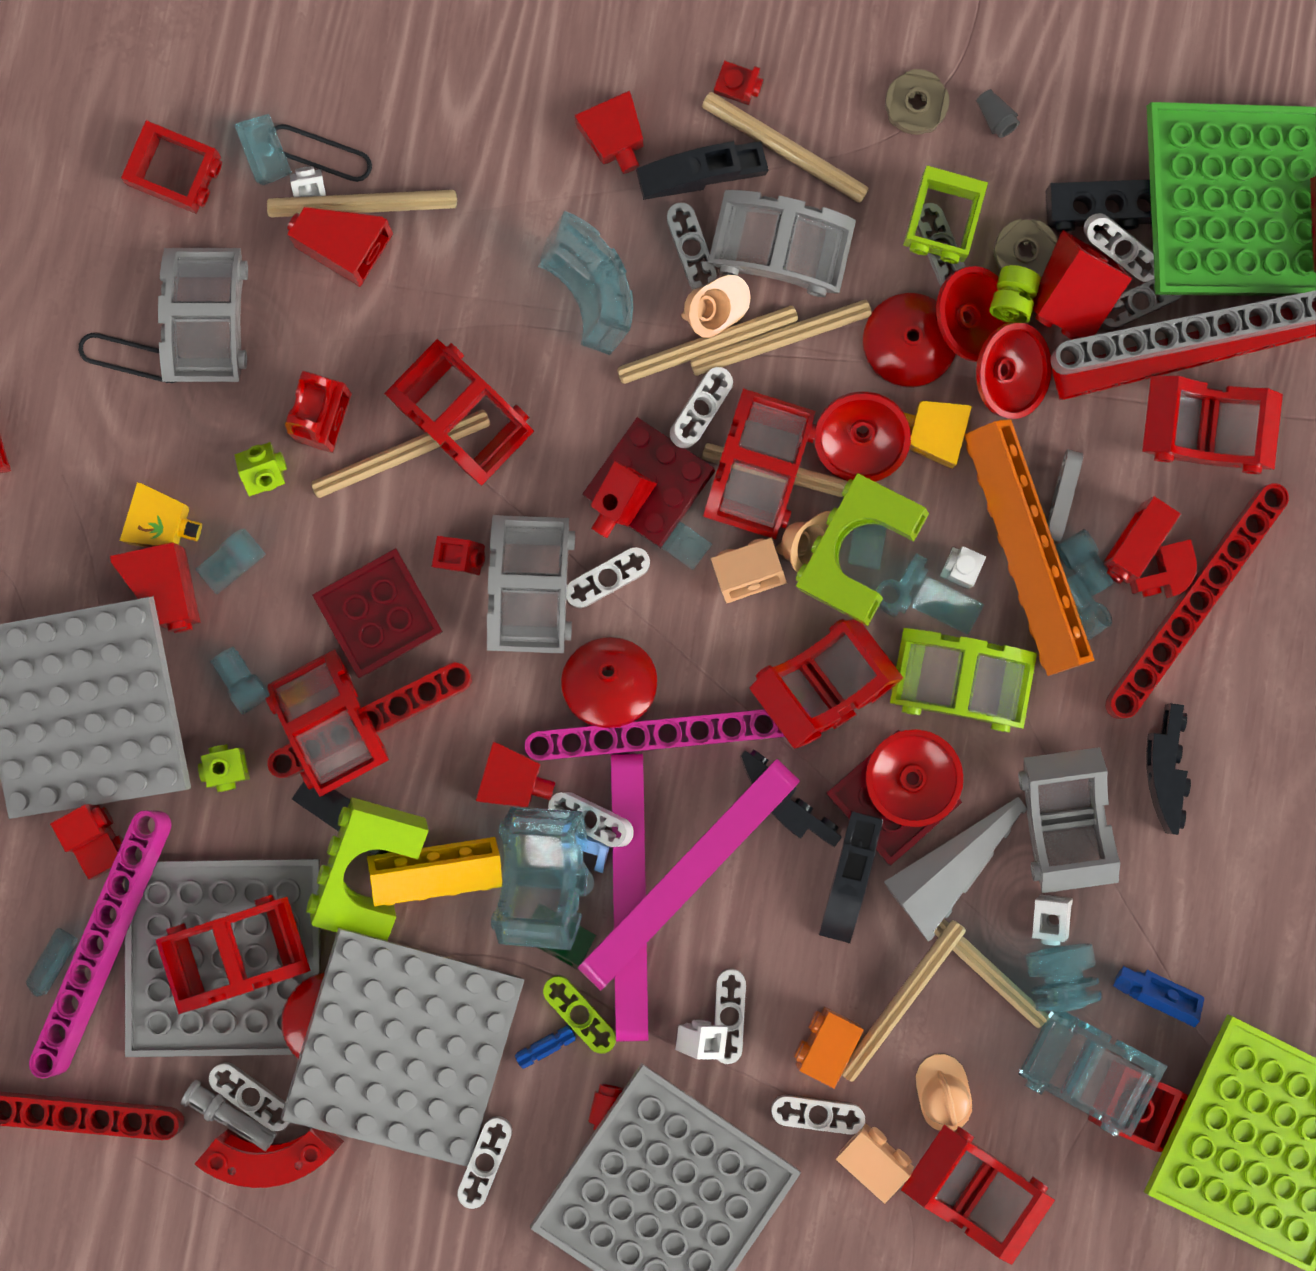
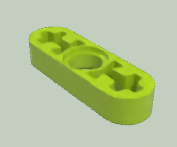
(593, 1013)

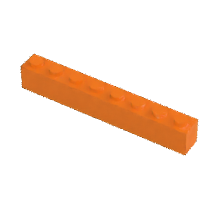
(1028, 547)

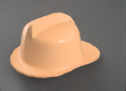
(717, 305)
(799, 539)
(943, 1092)

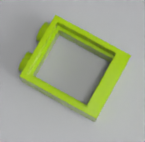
(951, 184)

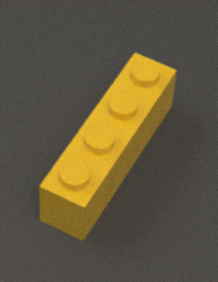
(436, 873)

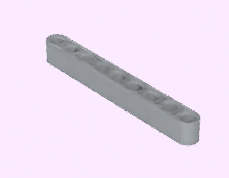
(1177, 337)

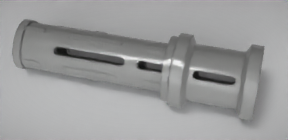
(215, 1108)

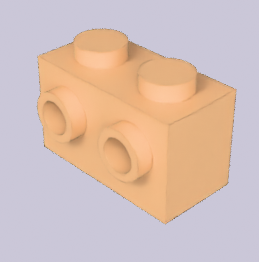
(748, 569)
(875, 1162)

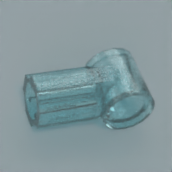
(1080, 554)
(1093, 614)
(243, 686)

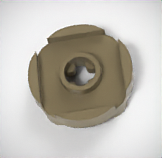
(906, 87)
(1025, 232)

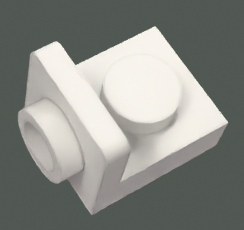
(307, 182)

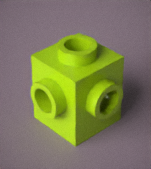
(260, 468)
(235, 768)

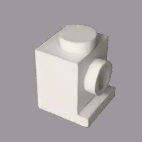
(963, 567)
(1042, 928)
(702, 1040)

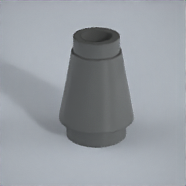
(998, 115)

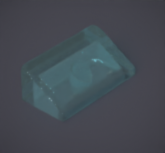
(263, 149)
(947, 605)
(51, 962)

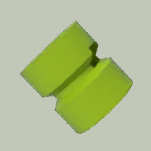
(1015, 294)

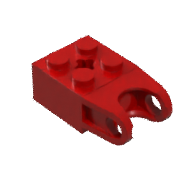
(318, 411)
(1157, 1118)

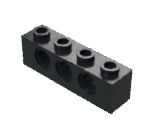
(1094, 194)

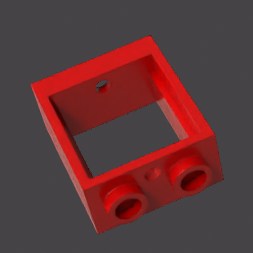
(143, 154)
(1140, 540)

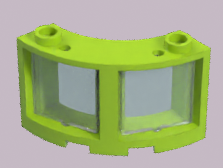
(964, 678)

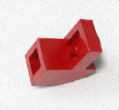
(1176, 568)

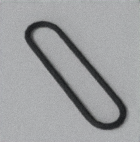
(332, 143)
(115, 367)

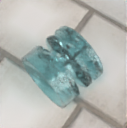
(1063, 977)

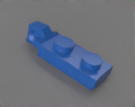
(1161, 994)

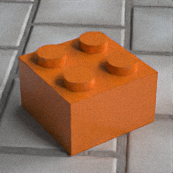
(828, 1046)

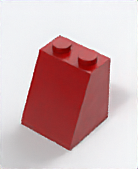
(341, 240)
(1078, 288)
(166, 575)

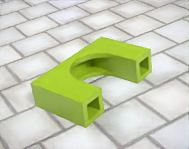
(862, 504)
(362, 829)

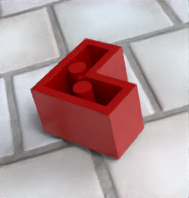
(90, 838)

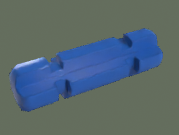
(545, 1046)

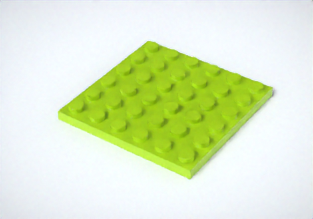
(1248, 1145)

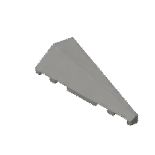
(939, 878)

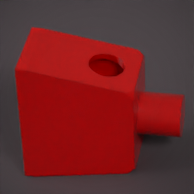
(613, 131)
(627, 488)
(512, 779)

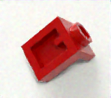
(738, 83)
(458, 555)

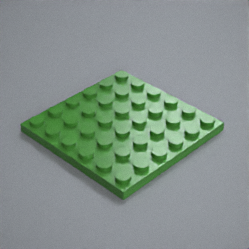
(1231, 198)

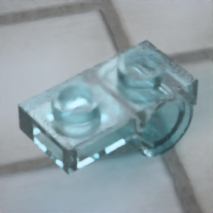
(231, 560)
(913, 575)

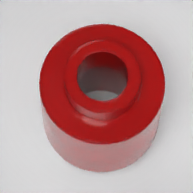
(602, 1102)

